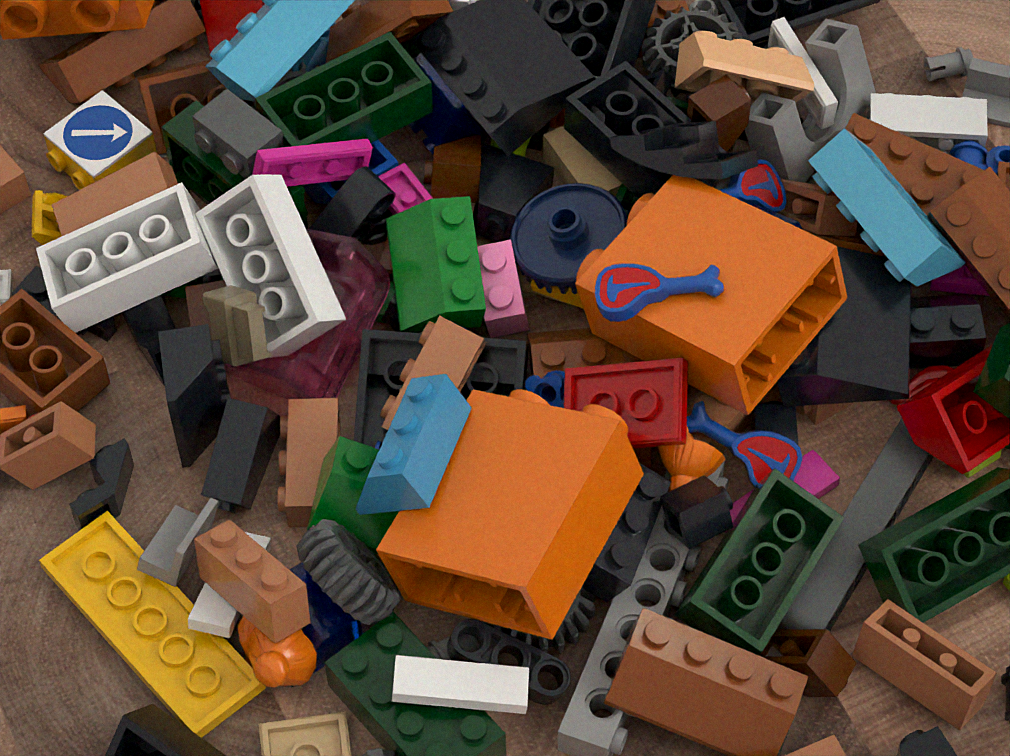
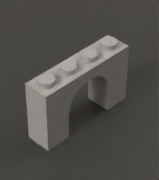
(775, 122)

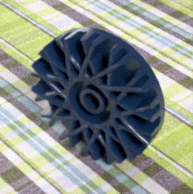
(561, 229)

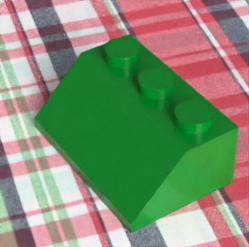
(436, 264)
(339, 490)

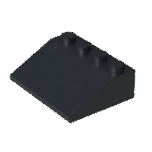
(598, 30)
(503, 67)
(862, 347)
(385, 354)

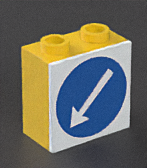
(97, 141)

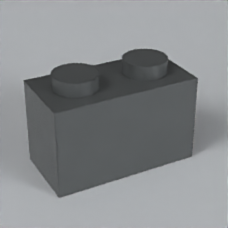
(234, 132)

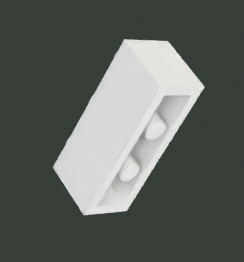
(932, 119)

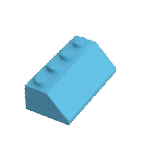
(271, 43)
(884, 210)

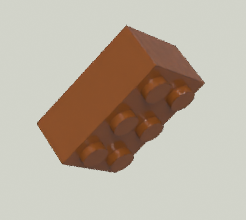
(45, 358)

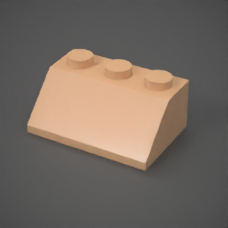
(770, 70)

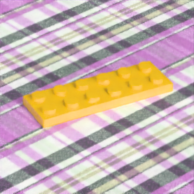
(147, 625)

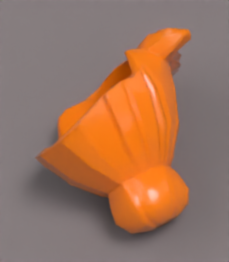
(689, 461)
(279, 663)

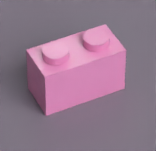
(502, 290)

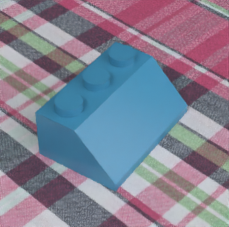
(416, 447)

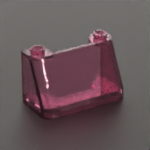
(325, 362)

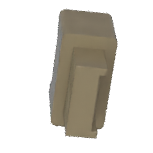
(237, 323)

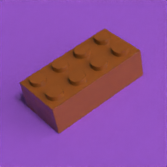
(920, 169)

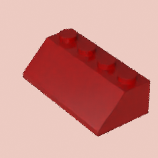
(954, 420)

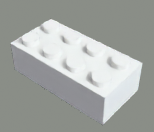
(268, 251)
(125, 258)

